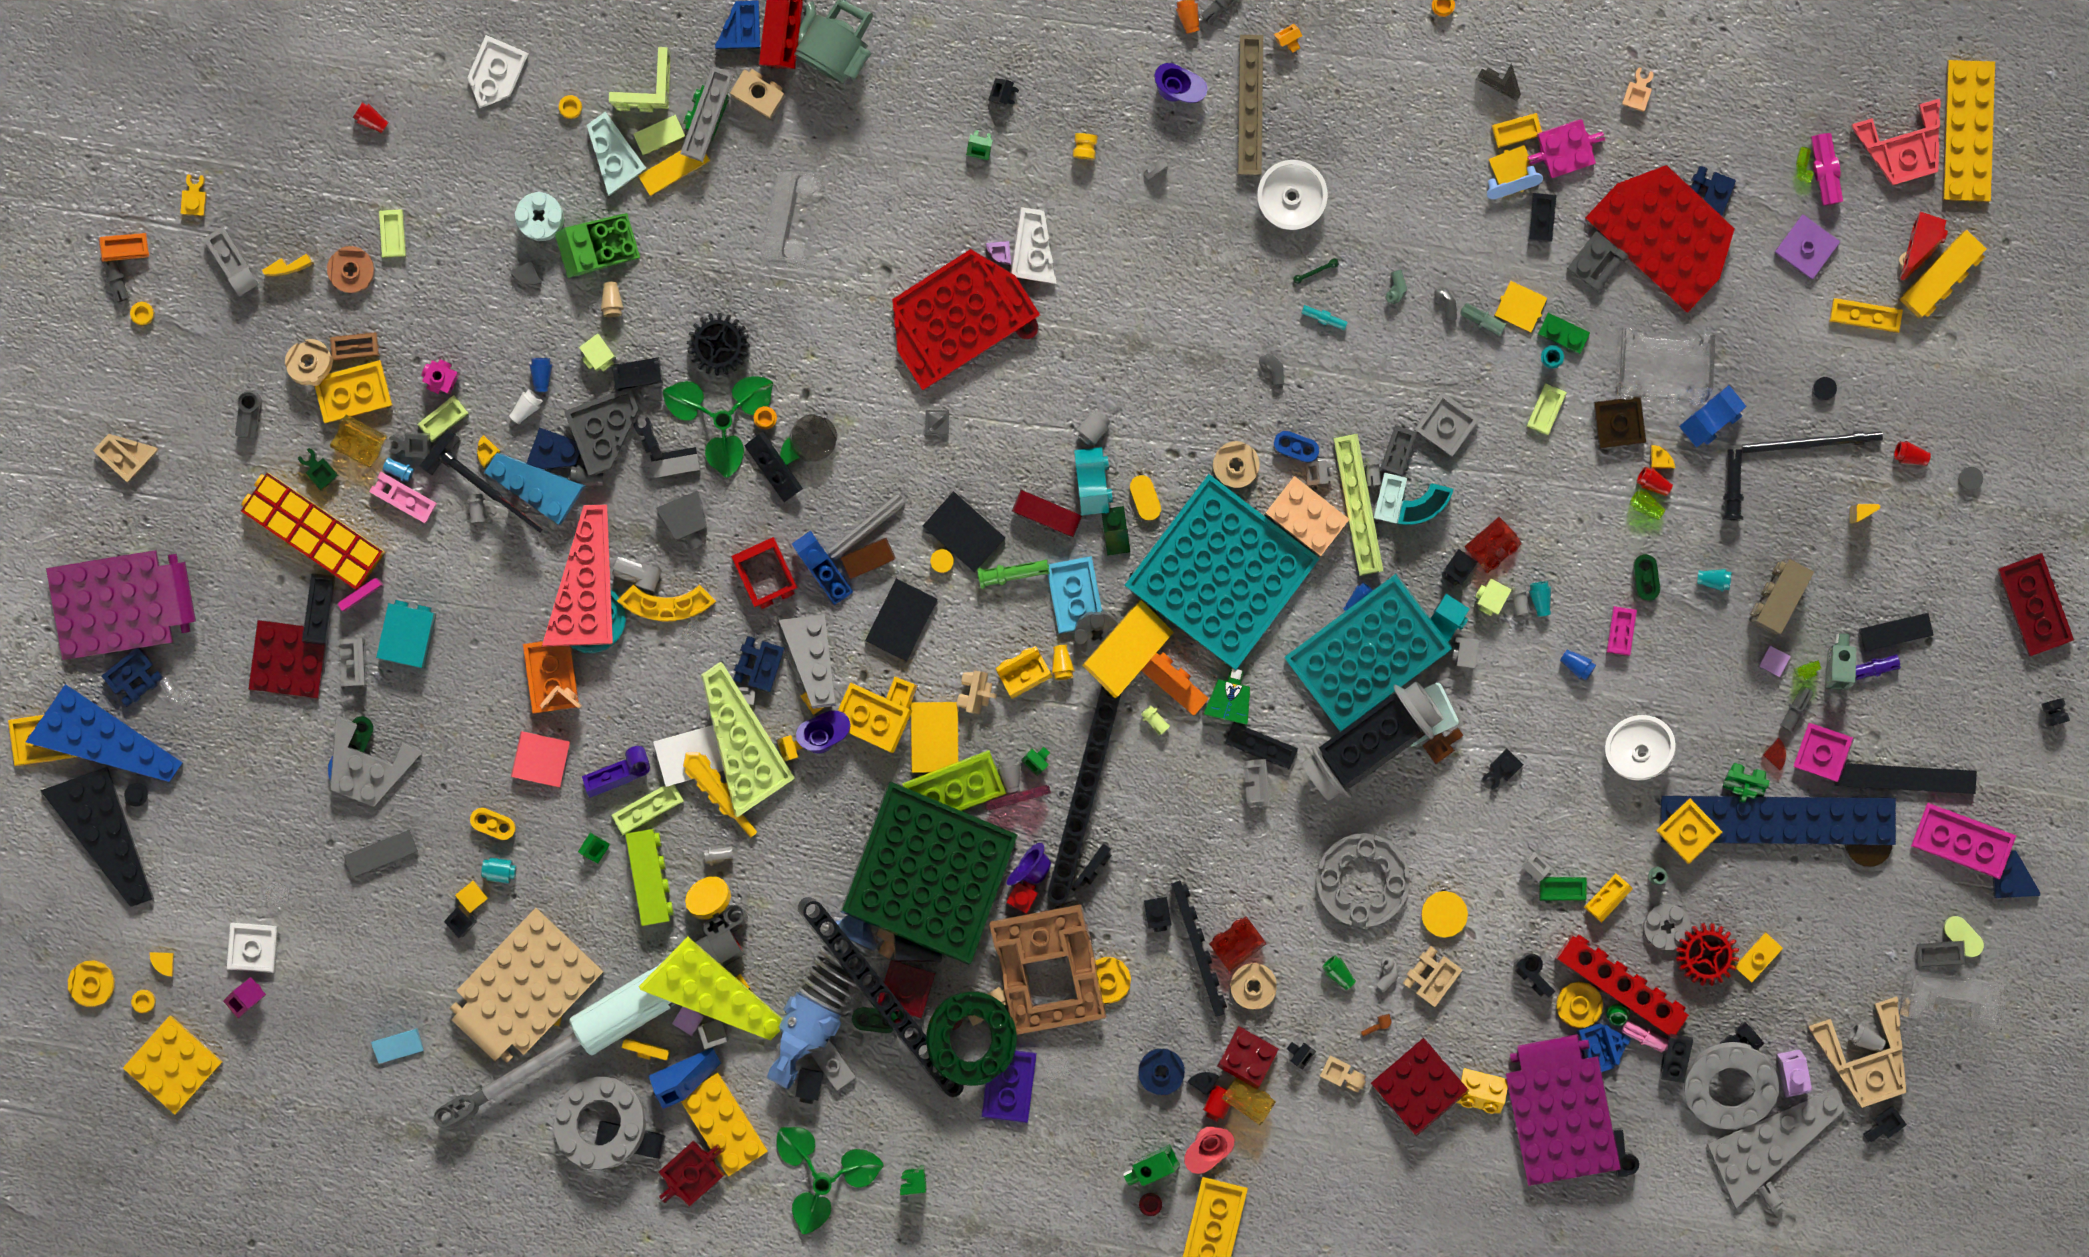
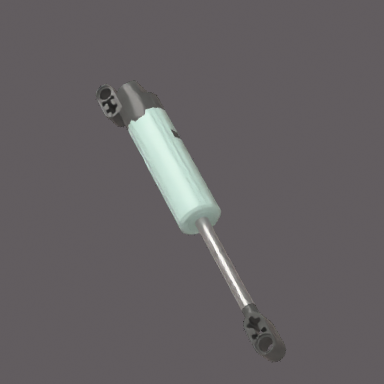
(604, 1020)

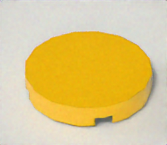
(708, 897)
(1444, 914)
(1113, 979)
(91, 983)
(1579, 1004)

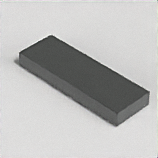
(380, 853)

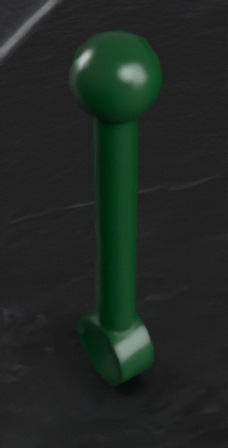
(1332, 263)

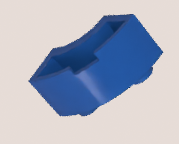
(1710, 418)

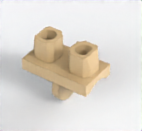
(979, 692)

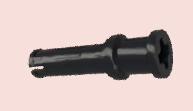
(1733, 497)

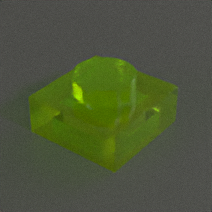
(1807, 670)

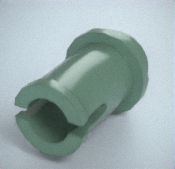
(1652, 873)

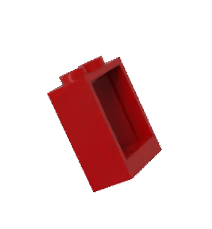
(754, 551)

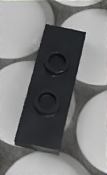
(773, 467)

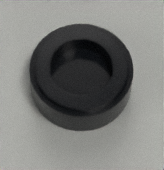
(1824, 388)

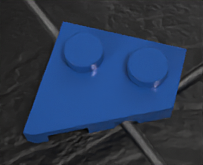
(741, 27)

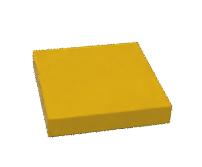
(1689, 831)

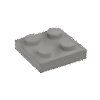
(1446, 424)

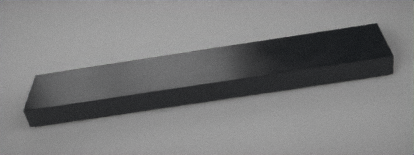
(1908, 778)

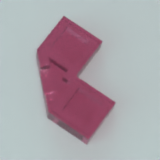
(1018, 797)

